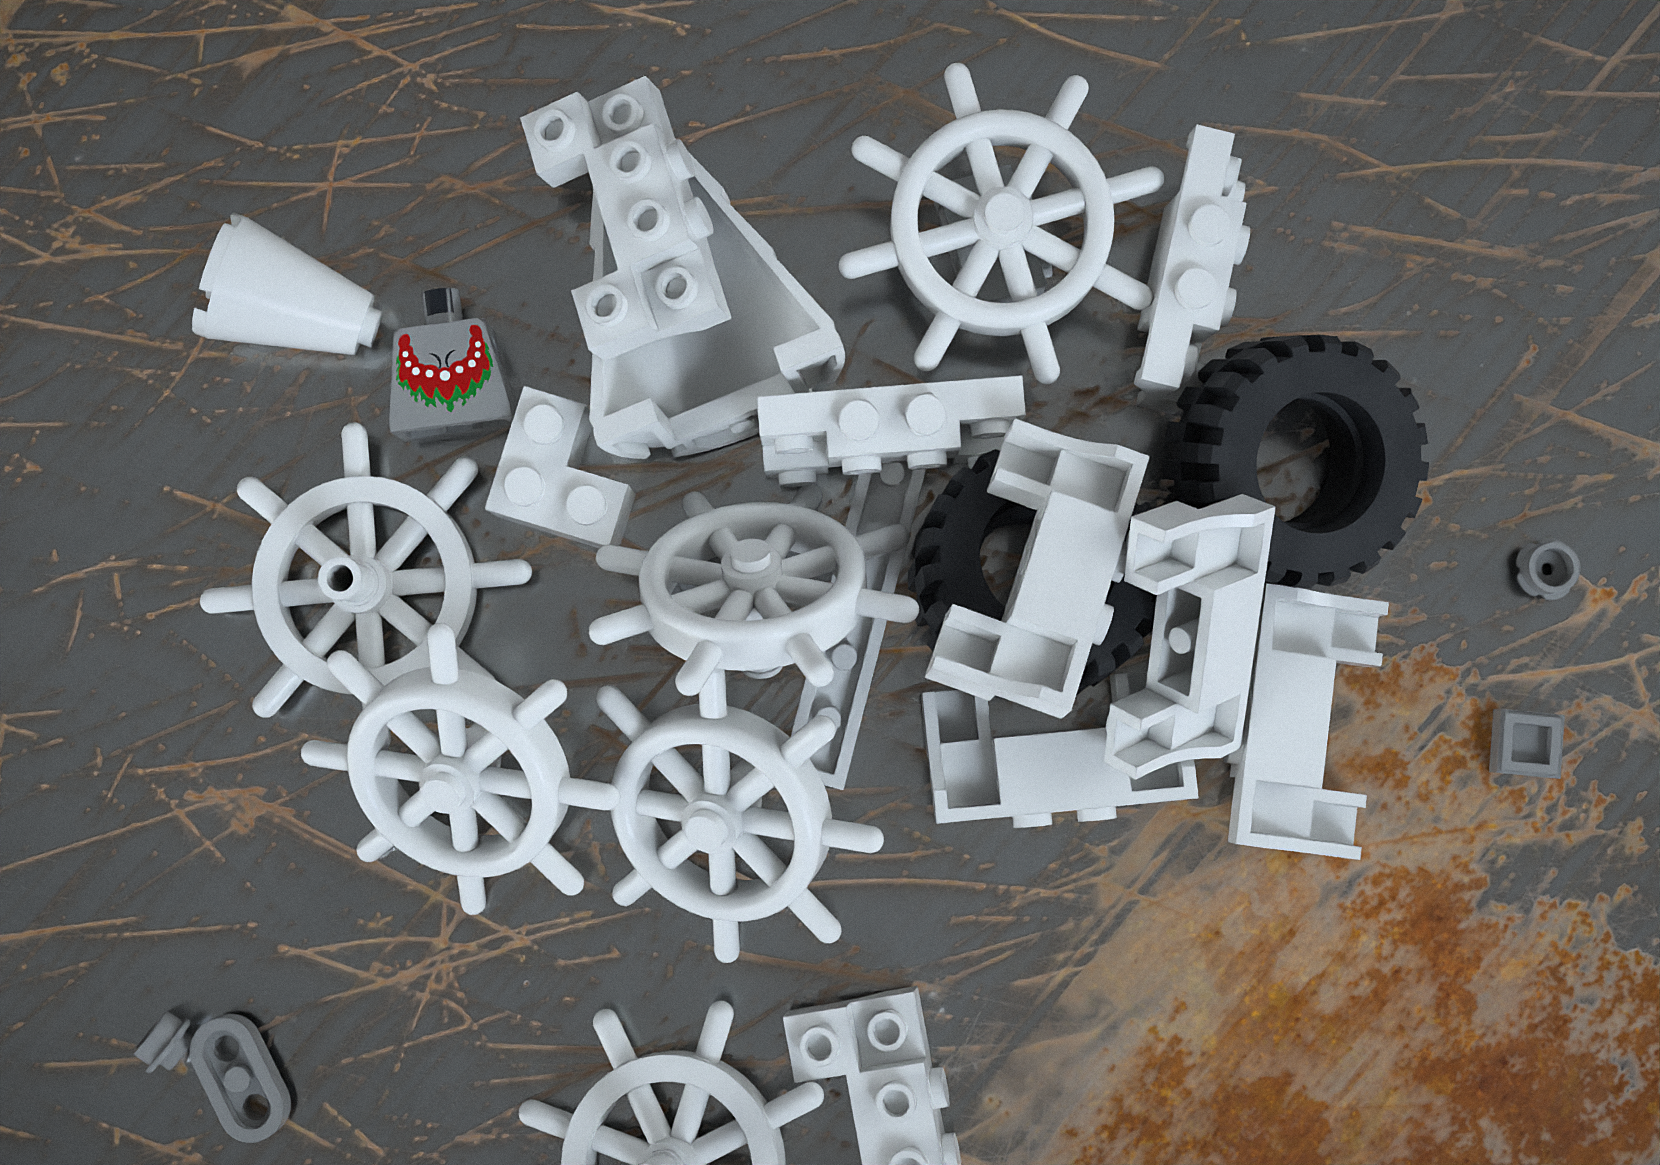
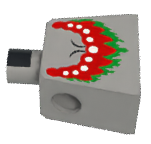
(448, 374)

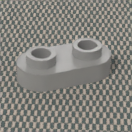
(233, 1080)

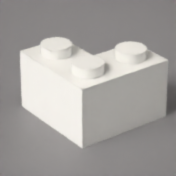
(541, 476)

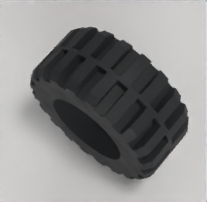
(1369, 436)
(950, 569)

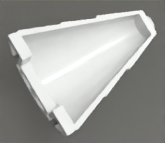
(705, 384)

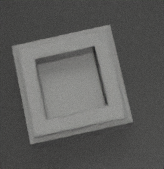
(1526, 743)

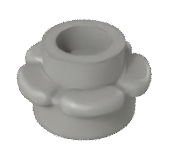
(1563, 563)
(164, 1042)

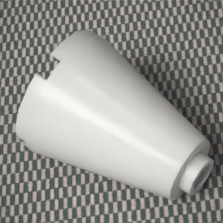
(280, 295)

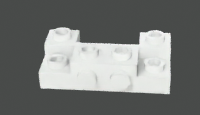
(649, 212)
(1192, 269)
(884, 425)
(1061, 586)
(1205, 627)
(1287, 722)
(1033, 772)
(888, 1072)

